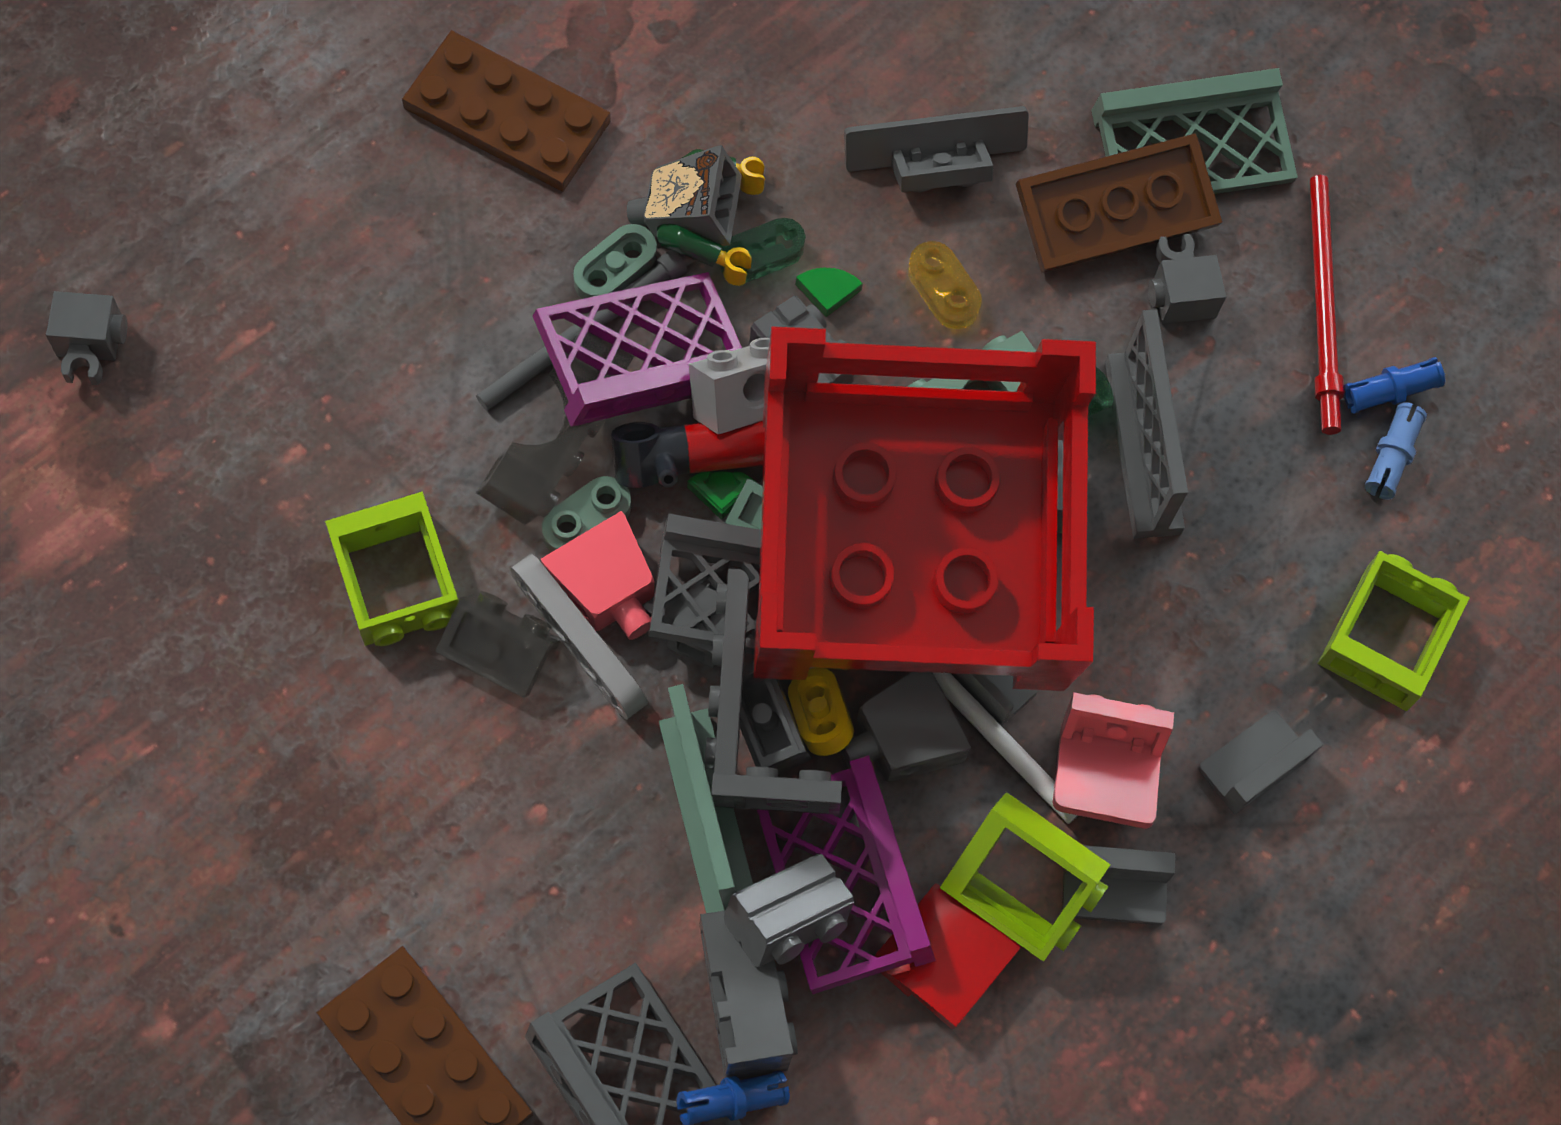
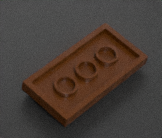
(506, 110)
(1118, 203)
(419, 1050)

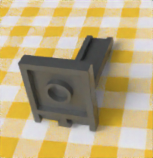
(761, 785)

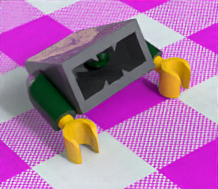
(695, 206)

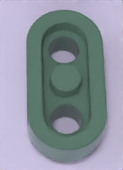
(611, 264)
(585, 510)

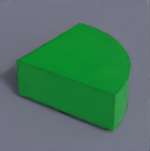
(828, 288)
(718, 489)

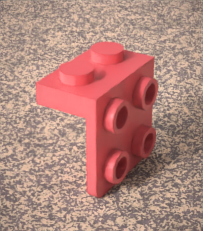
(1110, 760)

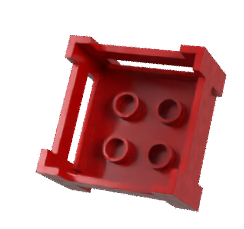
(924, 516)

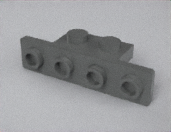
(938, 148)

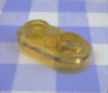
(941, 282)

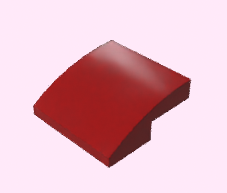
(966, 955)

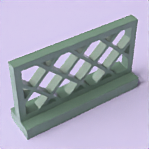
(1201, 98)
(709, 829)

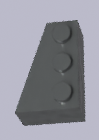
(746, 1005)

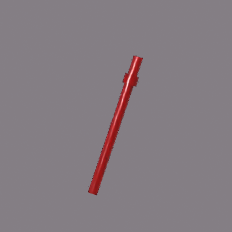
(1328, 384)

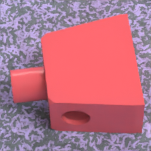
(606, 576)

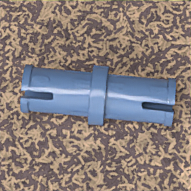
(1395, 451)

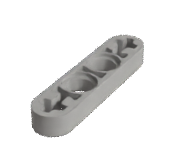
(579, 636)

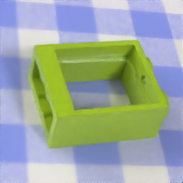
(380, 525)
(1373, 669)
(1001, 908)

